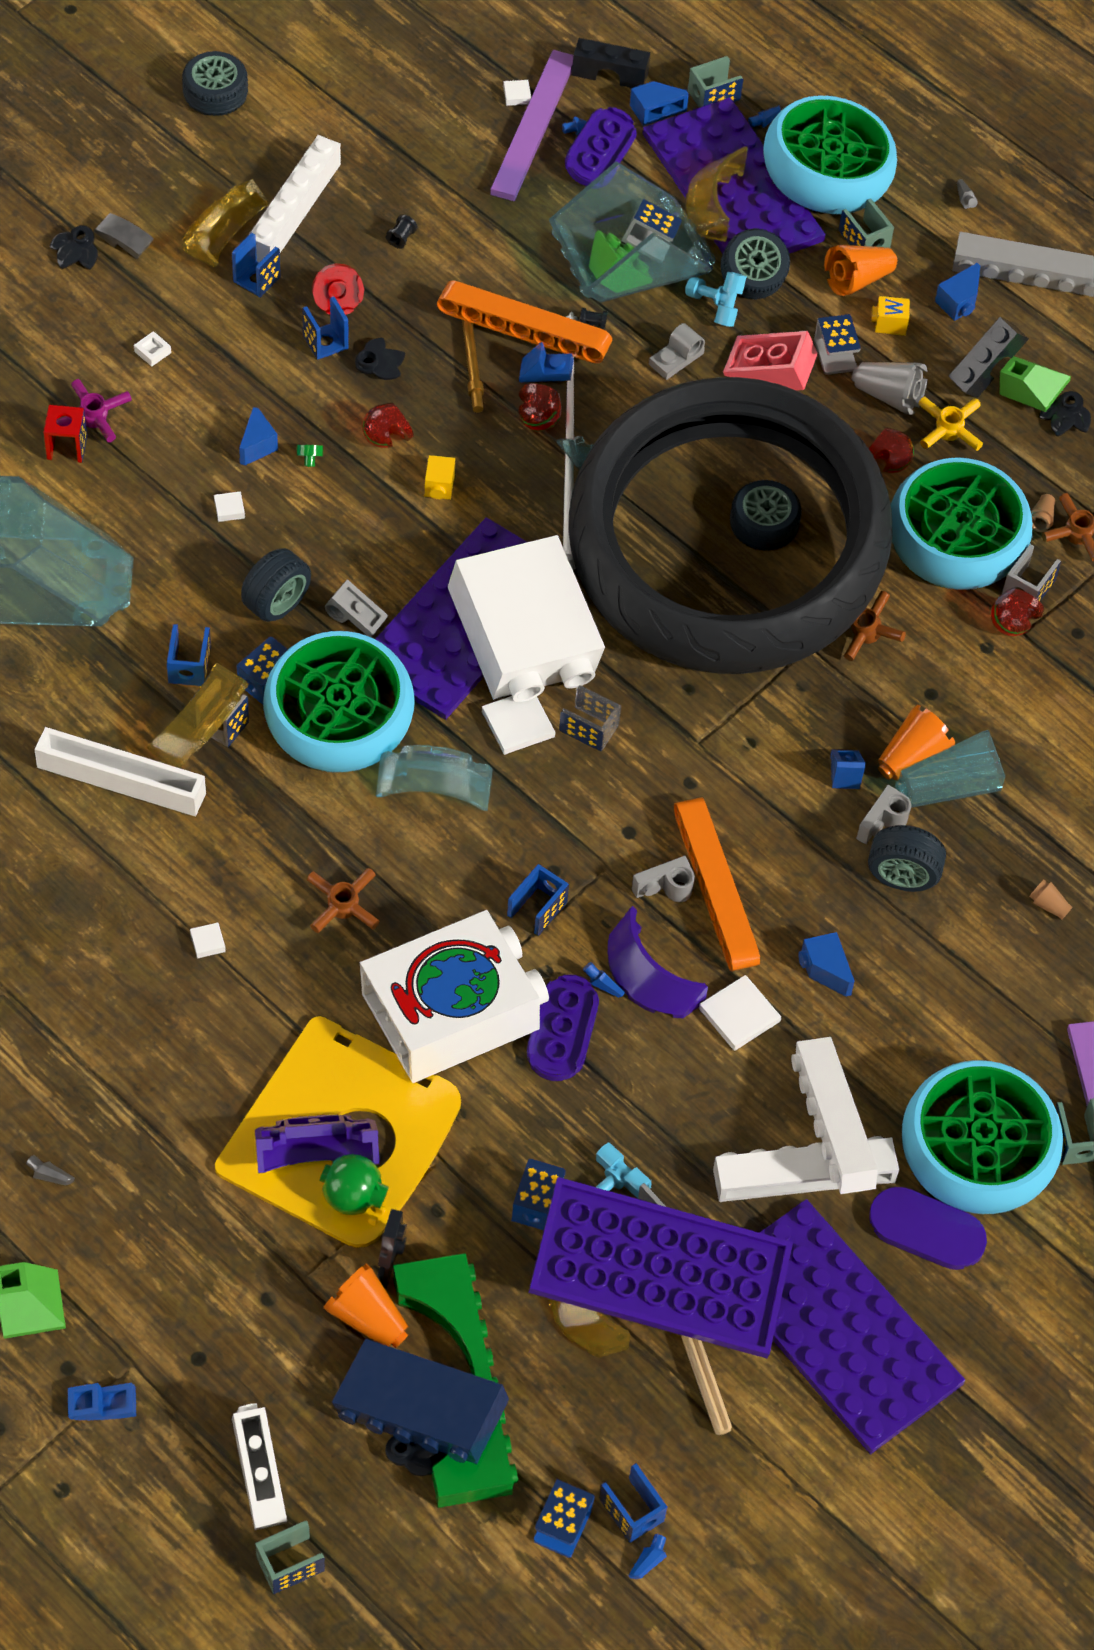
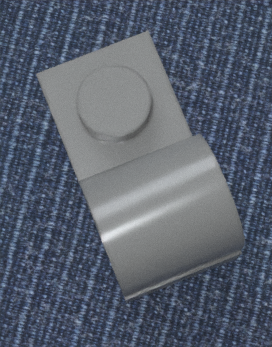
(683, 349)
(354, 605)
(882, 814)
(664, 878)

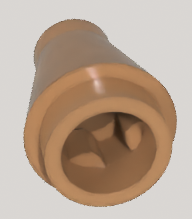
(1043, 513)
(1050, 899)

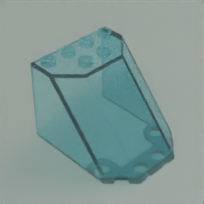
(609, 207)
(56, 562)

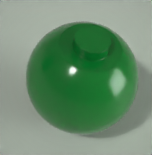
(353, 1184)

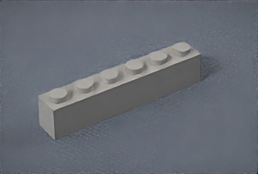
(1026, 263)

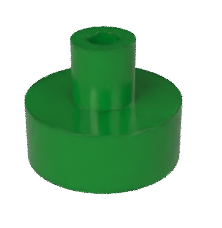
(309, 453)

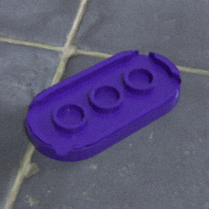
(600, 144)
(564, 1028)
(928, 1228)

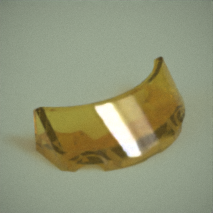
(702, 197)
(222, 221)
(199, 717)
(590, 1329)

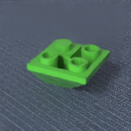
(606, 252)
(1031, 383)
(30, 1300)

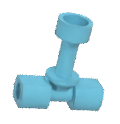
(723, 297)
(618, 1173)

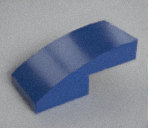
(101, 1403)

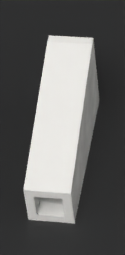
(259, 1466)

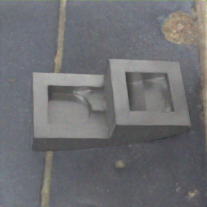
(125, 234)

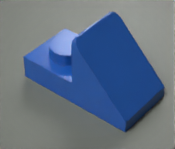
(540, 367)

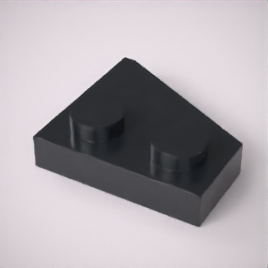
(392, 1244)

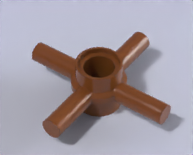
(1077, 529)
(869, 627)
(343, 891)

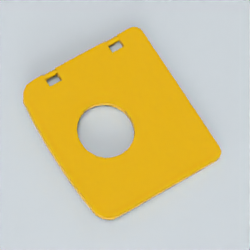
(337, 1080)

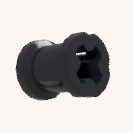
(398, 235)
(594, 318)

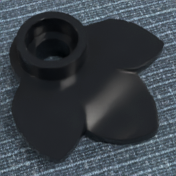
(73, 249)
(379, 360)
(1066, 415)
(415, 1458)

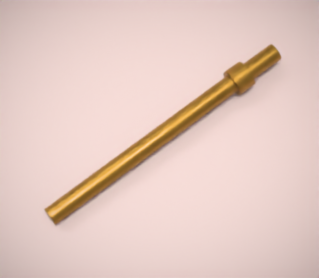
(475, 386)

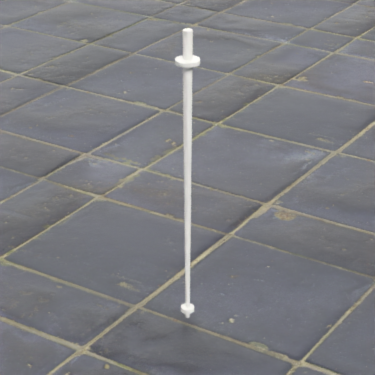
(569, 465)

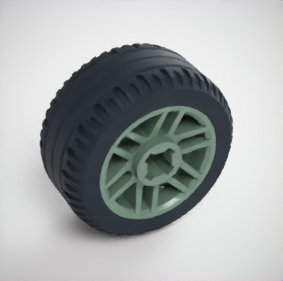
(215, 83)
(770, 258)
(765, 515)
(275, 584)
(907, 858)

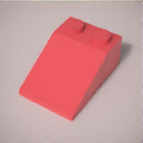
(773, 358)

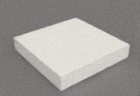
(517, 723)
(740, 1012)

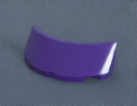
(645, 979)
(315, 1140)

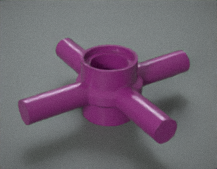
(96, 409)

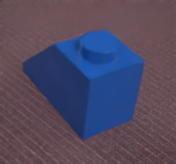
(657, 101)
(959, 292)
(827, 963)

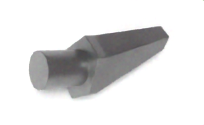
(966, 195)
(48, 1172)

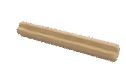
(707, 1385)

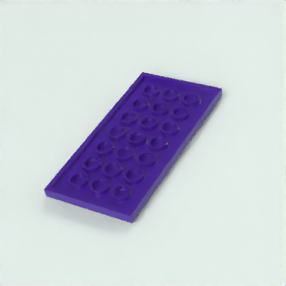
(751, 200)
(430, 633)
(661, 1267)
(854, 1335)

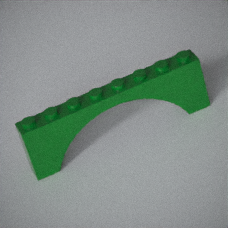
(445, 1294)

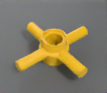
(950, 423)

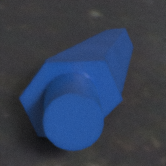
(764, 117)
(575, 126)
(602, 980)
(649, 1557)

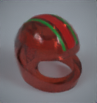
(540, 407)
(385, 421)
(894, 449)
(1012, 614)

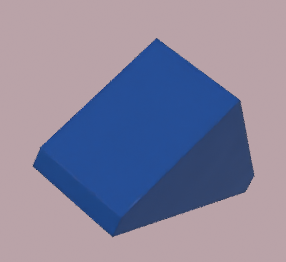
(258, 439)
(847, 769)

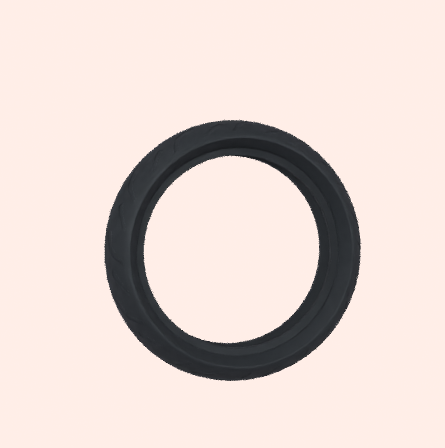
(742, 410)

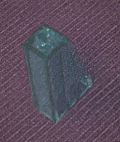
(954, 773)

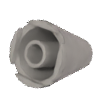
(892, 382)

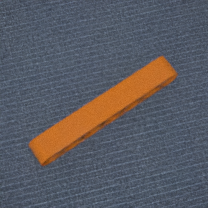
(524, 321)
(716, 884)

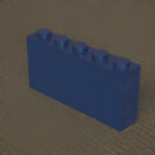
(420, 1401)

